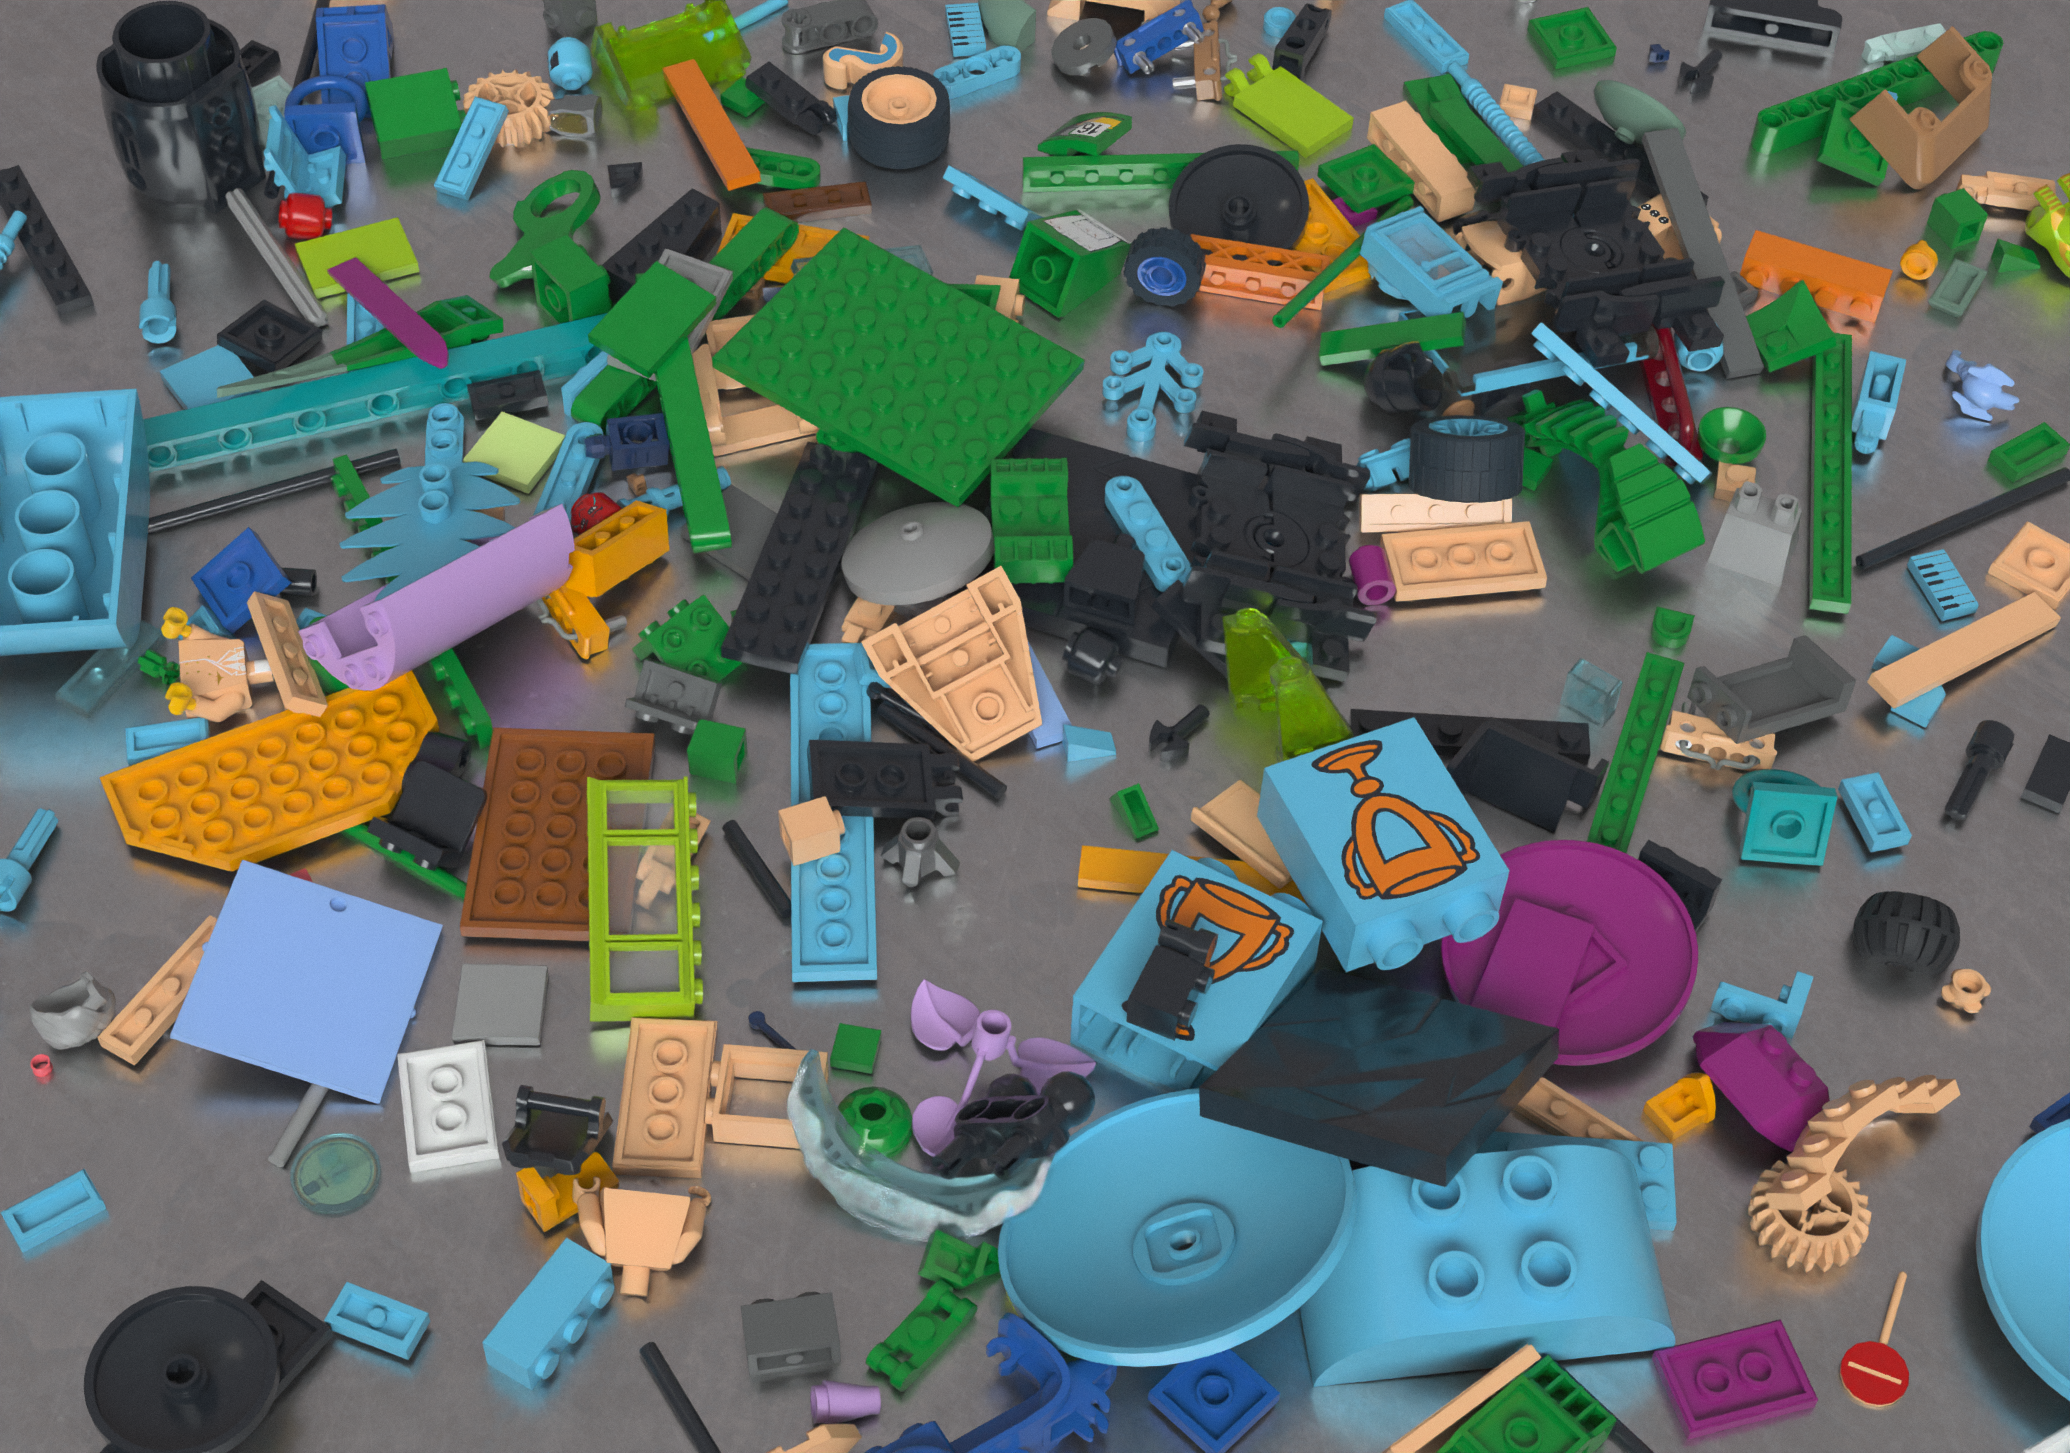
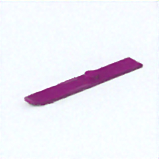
(391, 312)

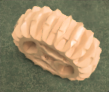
(524, 99)
(1831, 1235)

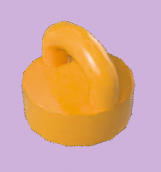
(1919, 261)

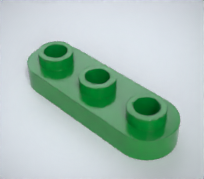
(786, 169)

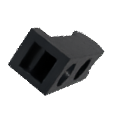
(1302, 39)

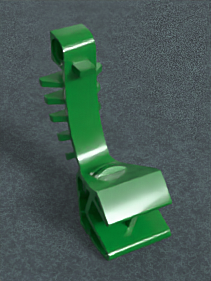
(1641, 503)

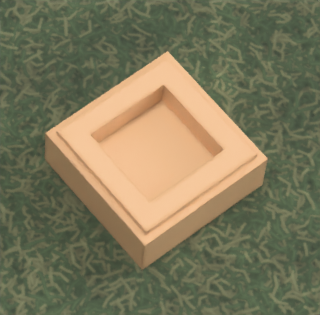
(1518, 101)

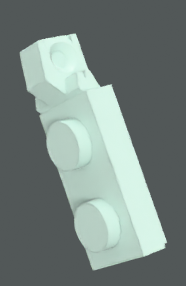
(1900, 44)

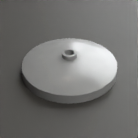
(918, 553)

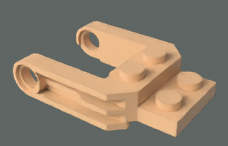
(711, 379)

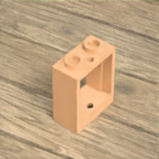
(755, 1064)

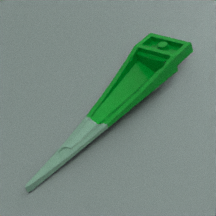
(453, 318)

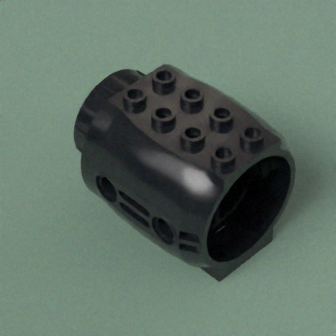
(180, 107)

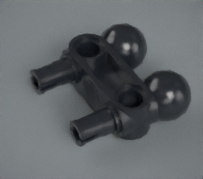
(1017, 1123)

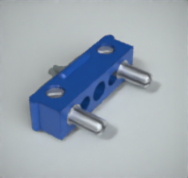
(1159, 37)

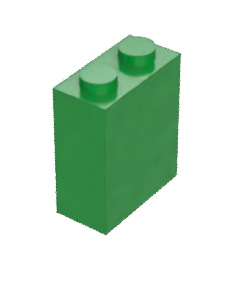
(415, 112)

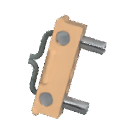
(1705, 741)

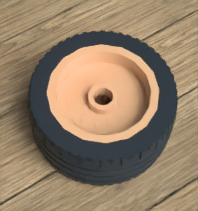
(899, 117)

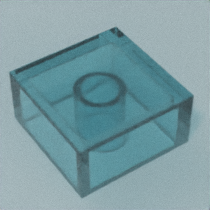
(1591, 692)

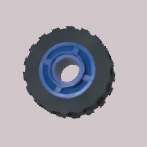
(1164, 266)

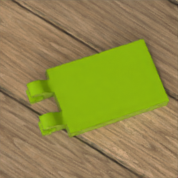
(1286, 106)

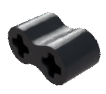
(442, 751)

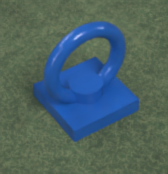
(328, 125)

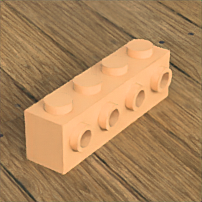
(1417, 151)

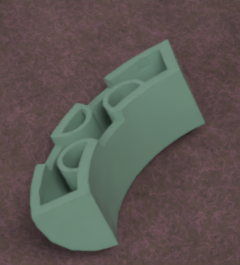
(1009, 22)

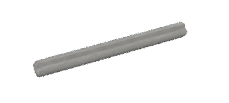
(276, 258)

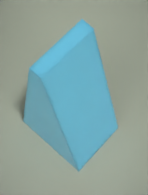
(840, 106)
(1086, 743)

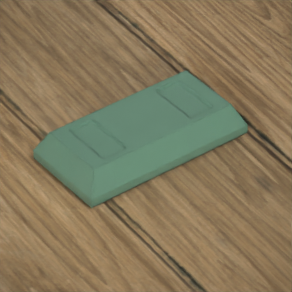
(1957, 288)

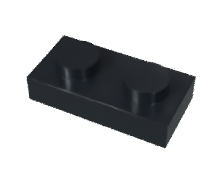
(507, 394)

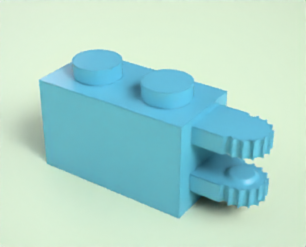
(1876, 400)

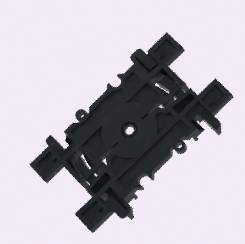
(1602, 264)
(1298, 512)

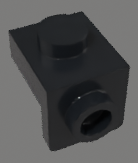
(1491, 399)

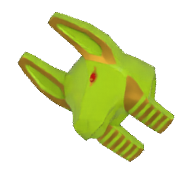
(2051, 223)

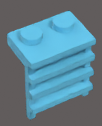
(299, 172)

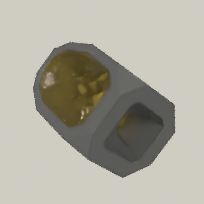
(576, 115)

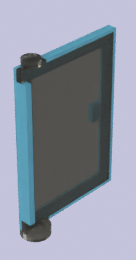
(1501, 349)

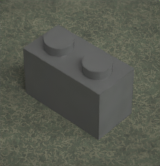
(790, 1333)

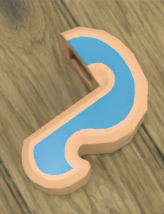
(850, 65)

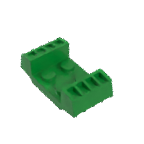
(1031, 519)
(1536, 1415)

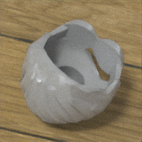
(74, 1012)

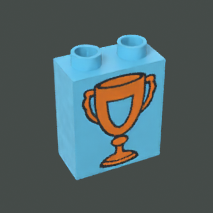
(1383, 846)
(1259, 964)

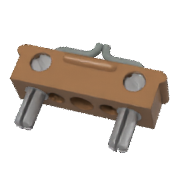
(1206, 64)

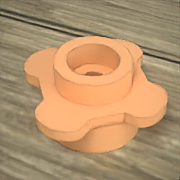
(1971, 982)

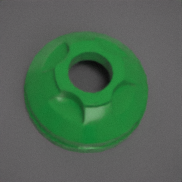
(1731, 427)
(887, 1134)

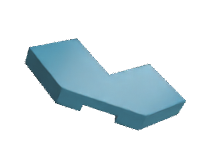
(1922, 708)

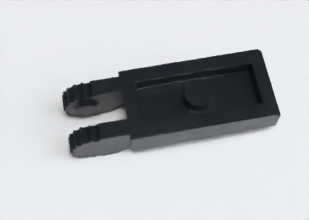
(790, 98)

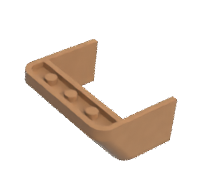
(1918, 142)

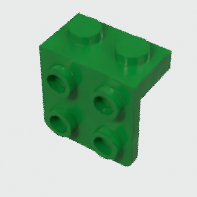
(689, 640)

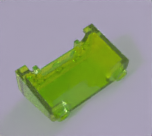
(635, 57)
(1276, 677)

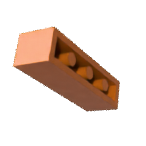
(1832, 279)

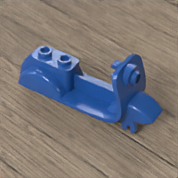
(1039, 1422)

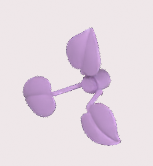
(944, 1018)

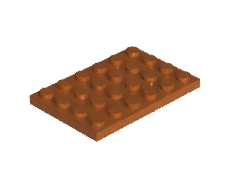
(532, 833)

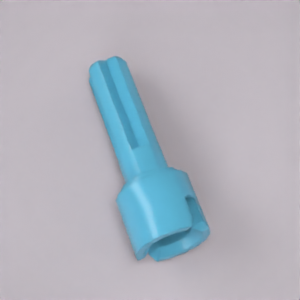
(158, 313)
(15, 868)

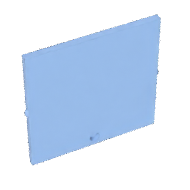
(308, 982)

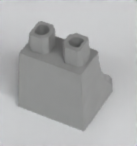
(1758, 534)

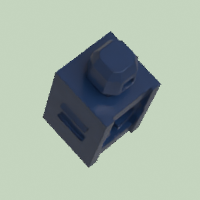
(631, 454)

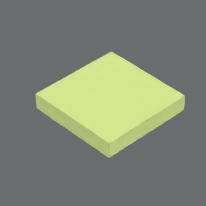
(518, 450)

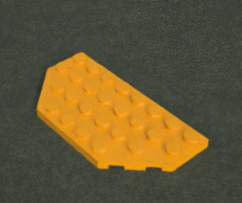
(275, 779)

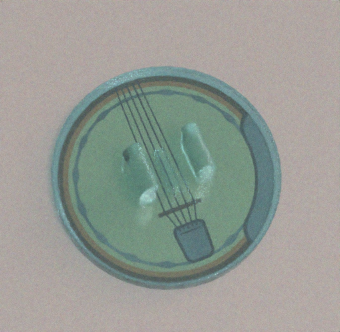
(335, 1173)

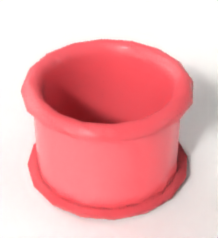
(39, 1059)

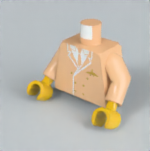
(212, 671)

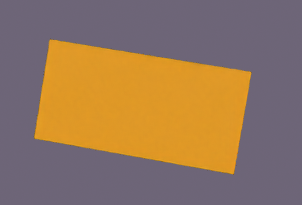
(1330, 235)

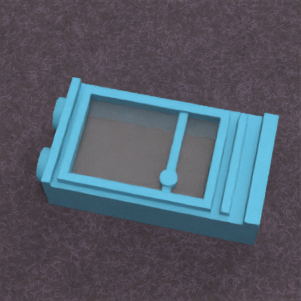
(1428, 265)

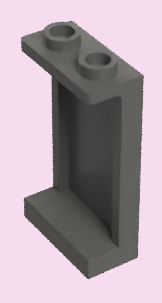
(1775, 693)

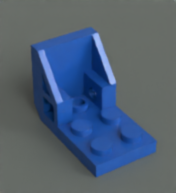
(354, 45)

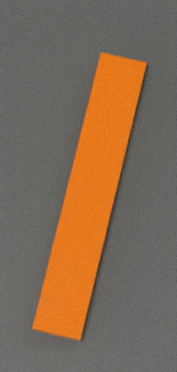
(711, 125)

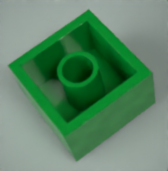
(569, 281)

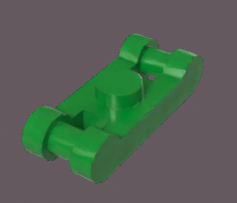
(921, 1336)

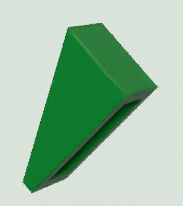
(2012, 257)
(1135, 811)

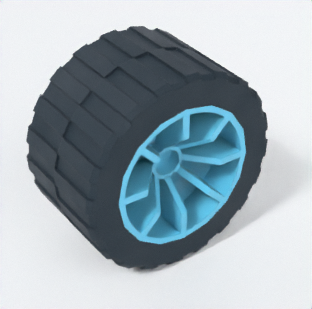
(1466, 459)

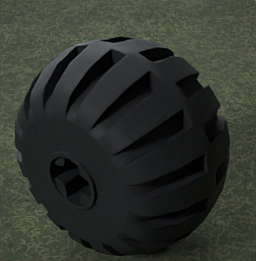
(1907, 932)

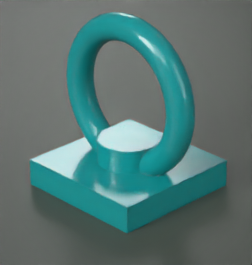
(1785, 817)

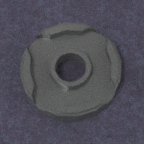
(1090, 32)

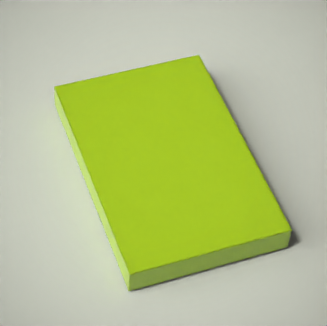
(377, 245)

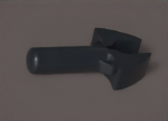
(1703, 80)
(1176, 733)

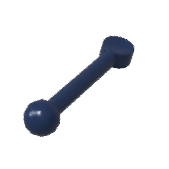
(757, 1021)

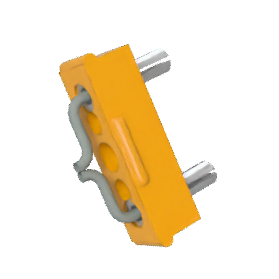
(578, 620)

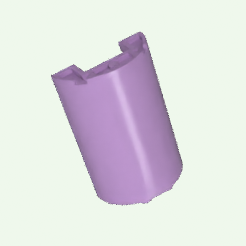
(386, 638)

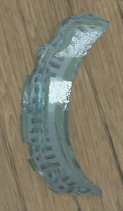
(891, 1194)

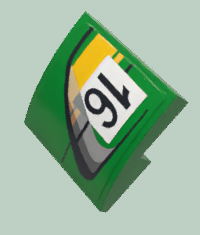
(1087, 133)

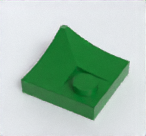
(1790, 329)

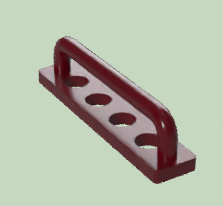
(1675, 395)

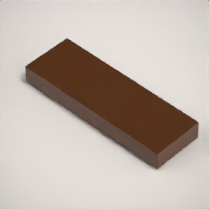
(821, 202)

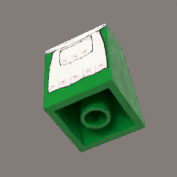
(1067, 260)

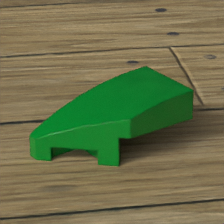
(957, 1261)

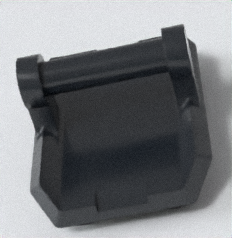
(555, 1130)

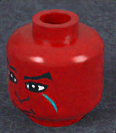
(591, 510)

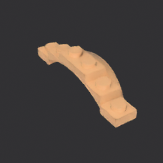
(1839, 1123)

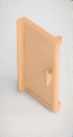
(1234, 823)

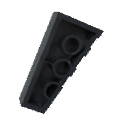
(686, 227)

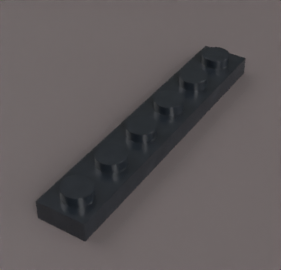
(1590, 133)
(43, 245)
(1451, 732)

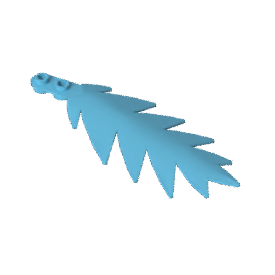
(431, 509)

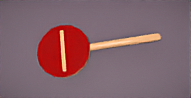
(1874, 1370)

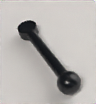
(876, 691)

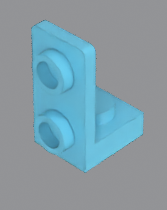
(1754, 1008)

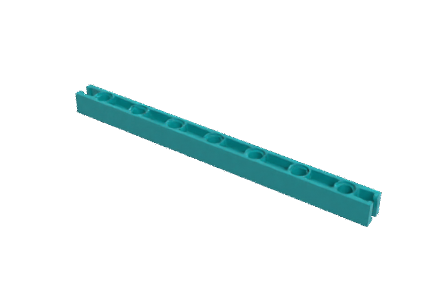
(361, 395)

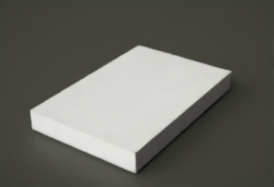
(447, 1106)

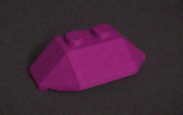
(1762, 1078)

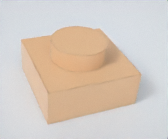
(1731, 477)

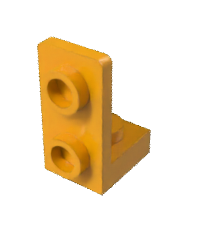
(551, 1198)

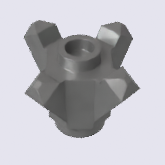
(919, 851)

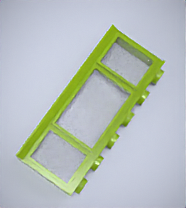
(642, 900)

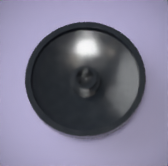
(1241, 197)
(182, 1373)

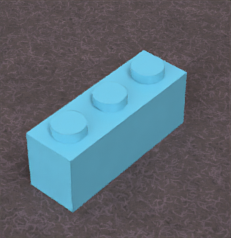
(549, 1314)

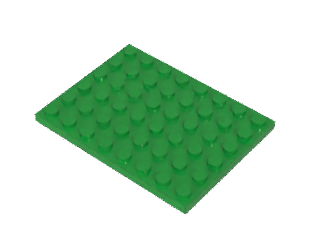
(899, 365)

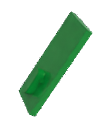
(1431, 90)

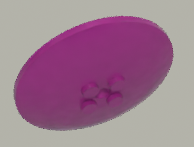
(1636, 963)

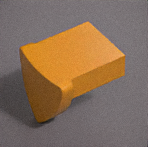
(1682, 1105)

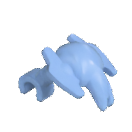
(1980, 387)

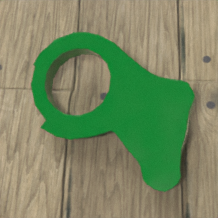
(540, 230)

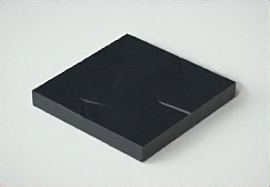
(1090, 519)
(1381, 1075)

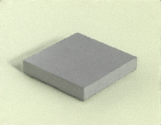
(500, 1004)

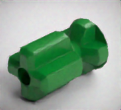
(157, 666)

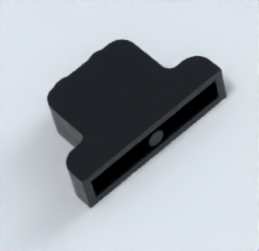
(1776, 21)

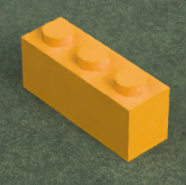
(618, 548)

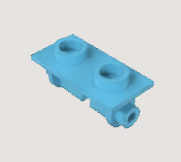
(1383, 463)

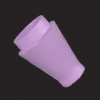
(842, 1402)

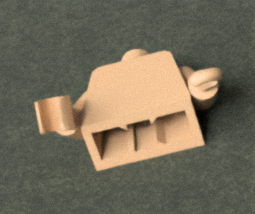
(640, 1229)

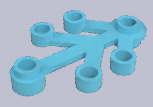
(1161, 349)

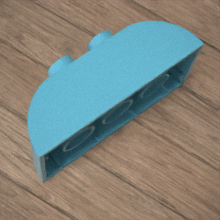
(72, 521)
(1501, 1258)

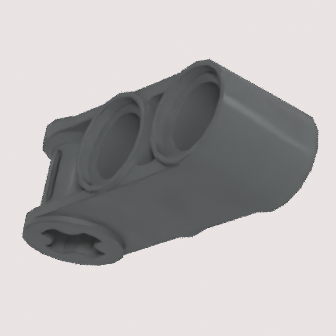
(827, 25)

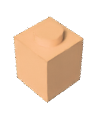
(810, 830)

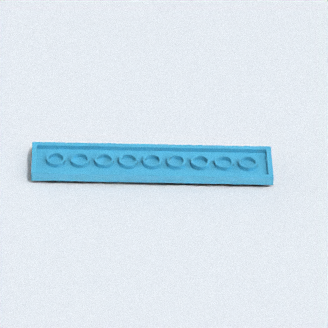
(836, 893)

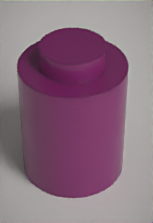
(1372, 575)

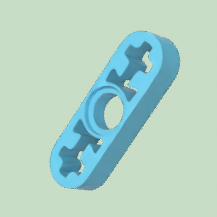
(997, 64)

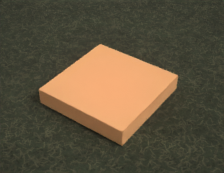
(2035, 564)

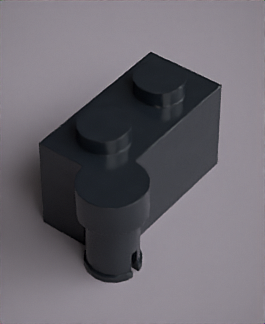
(1172, 980)

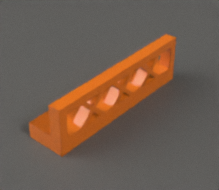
(1254, 276)

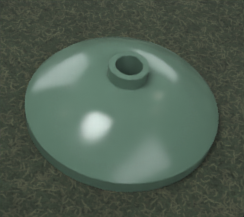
(1633, 111)

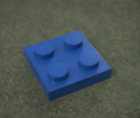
(234, 576)
(1214, 1399)

